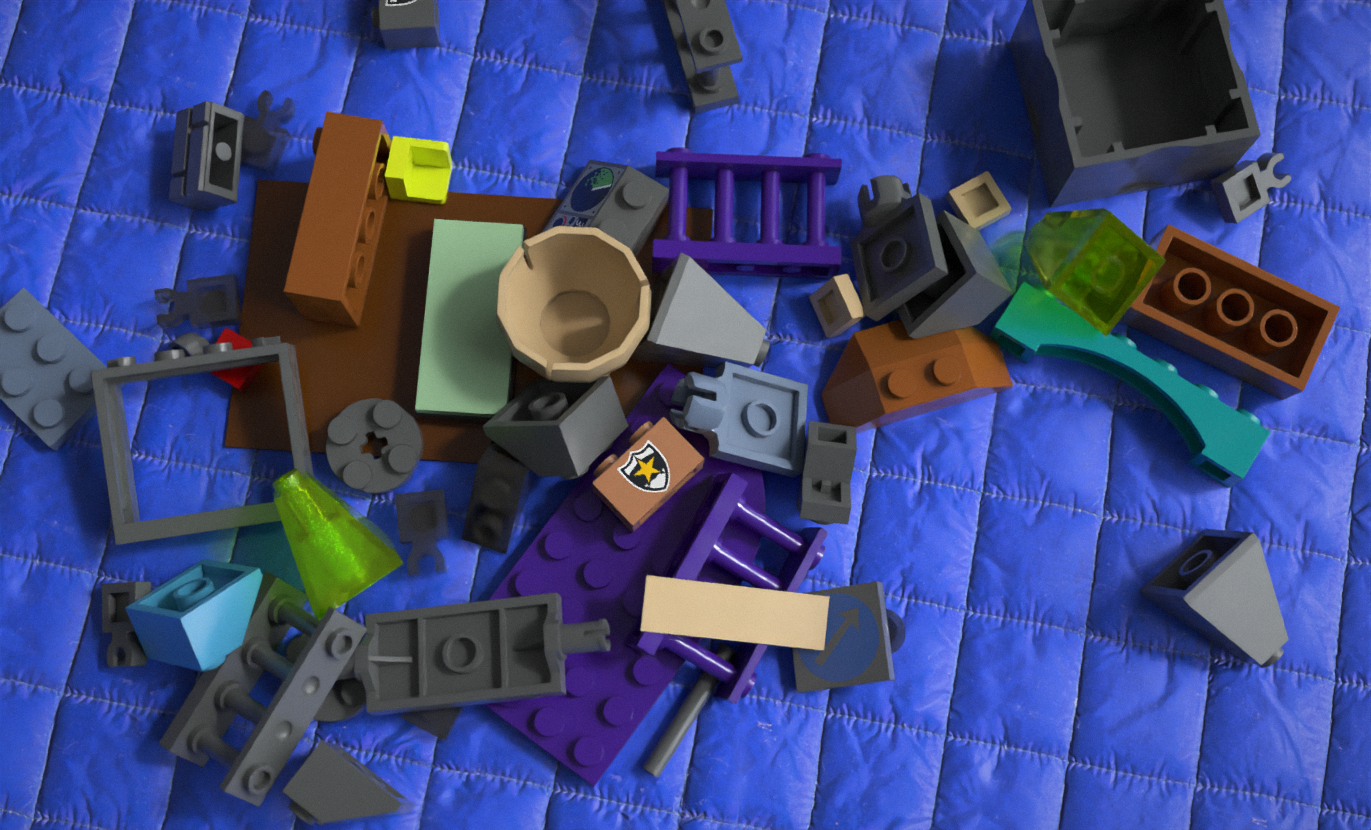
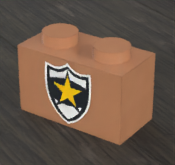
(646, 473)

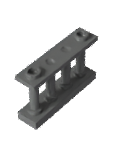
(704, 50)
(225, 691)

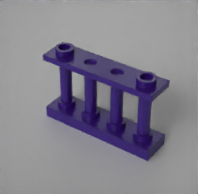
(767, 255)
(702, 545)

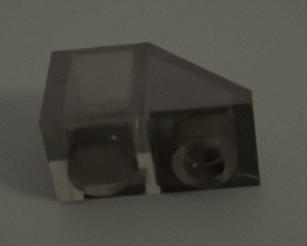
(497, 499)

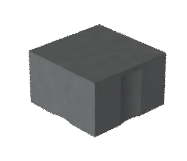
(1130, 94)

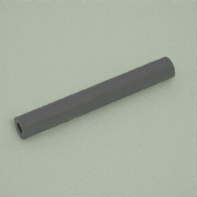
(685, 716)

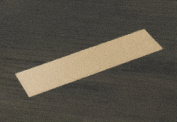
(734, 613)

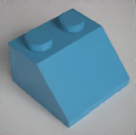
(197, 614)

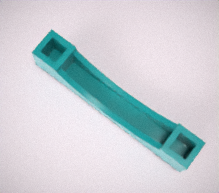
(1218, 436)

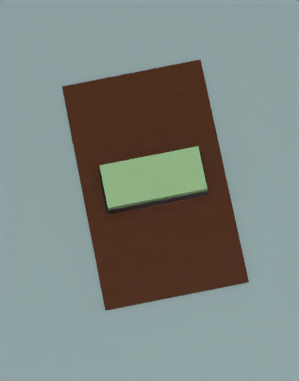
(423, 326)

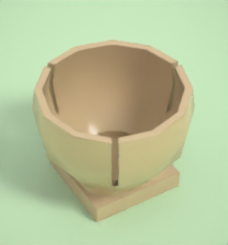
(574, 305)

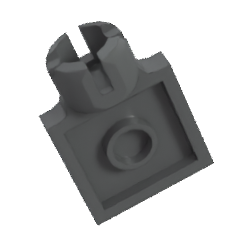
(897, 246)

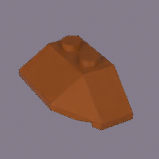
(896, 377)

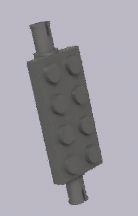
(469, 653)

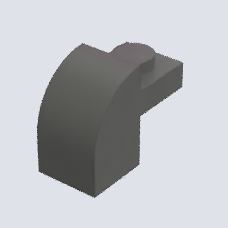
(827, 473)

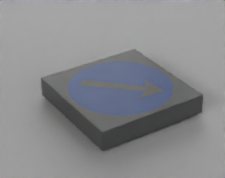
(855, 642)

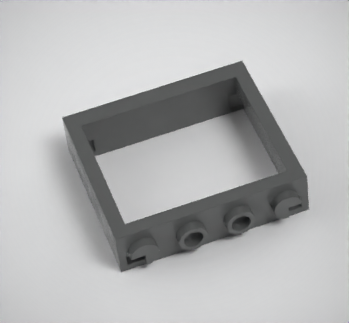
(171, 364)

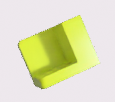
(418, 170)

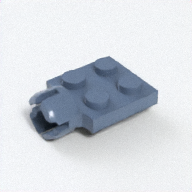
(746, 417)

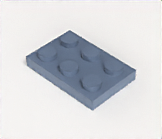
(44, 371)

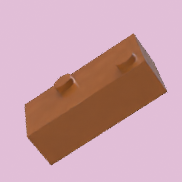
(340, 220)
(1232, 314)

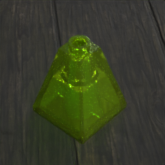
(1092, 263)
(331, 542)

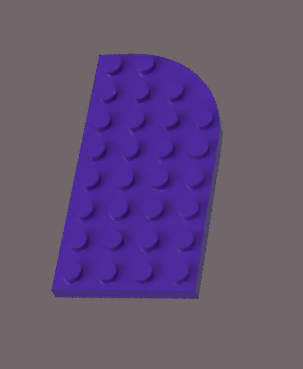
(602, 575)

